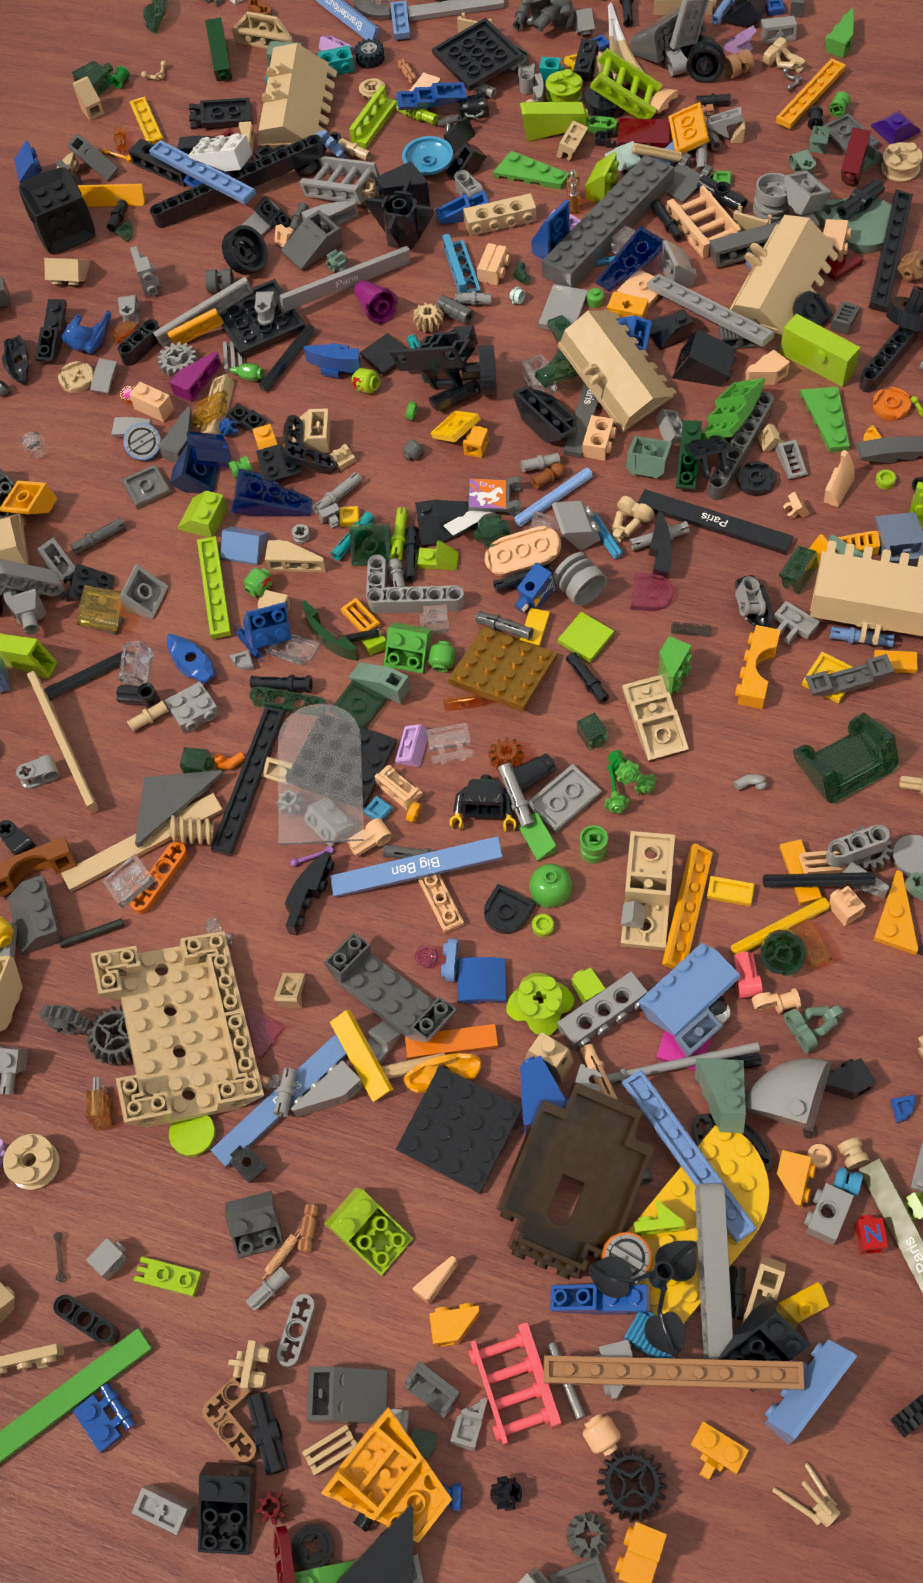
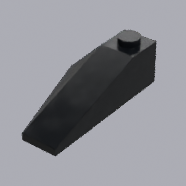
(746, 12)
(435, 514)

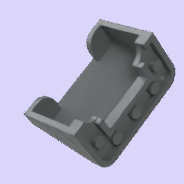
(654, 38)

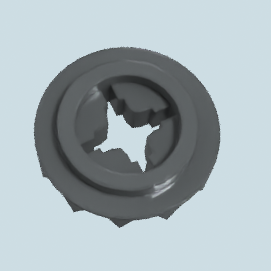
(597, 1543)

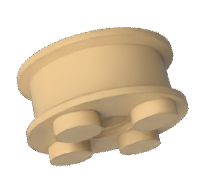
(901, 162)
(21, 1152)

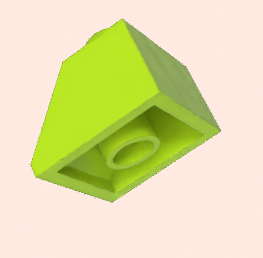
(204, 514)

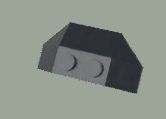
(544, 414)

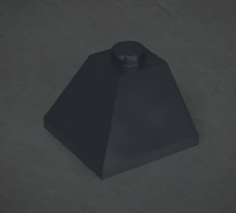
(671, 328)

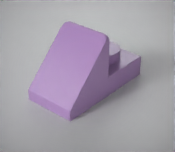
(740, 41)

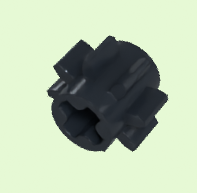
(506, 1493)

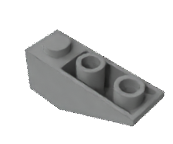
(334, 1089)

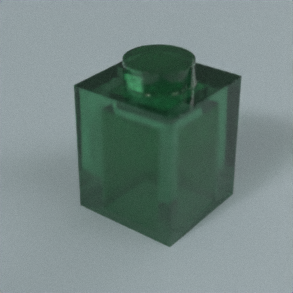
(592, 731)
(196, 760)

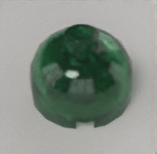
(783, 952)

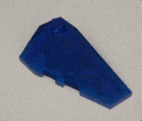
(634, 255)
(261, 497)

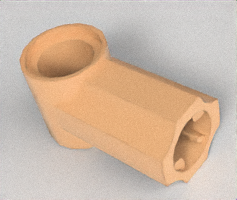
(374, 834)

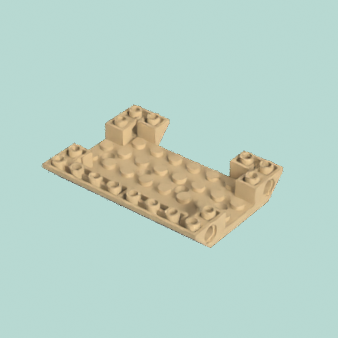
(207, 1027)

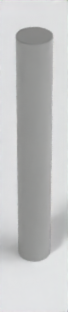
(568, 1388)

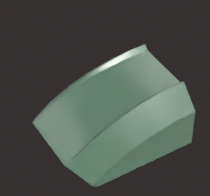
(648, 456)

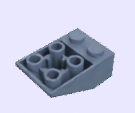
(900, 534)

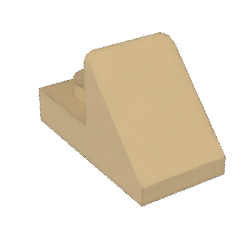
(289, 990)

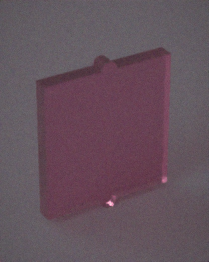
(262, 1031)

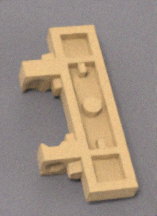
(41, 1356)

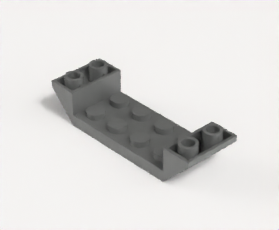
(386, 991)

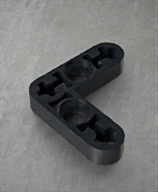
(295, 448)

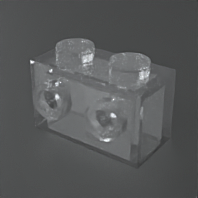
(135, 663)

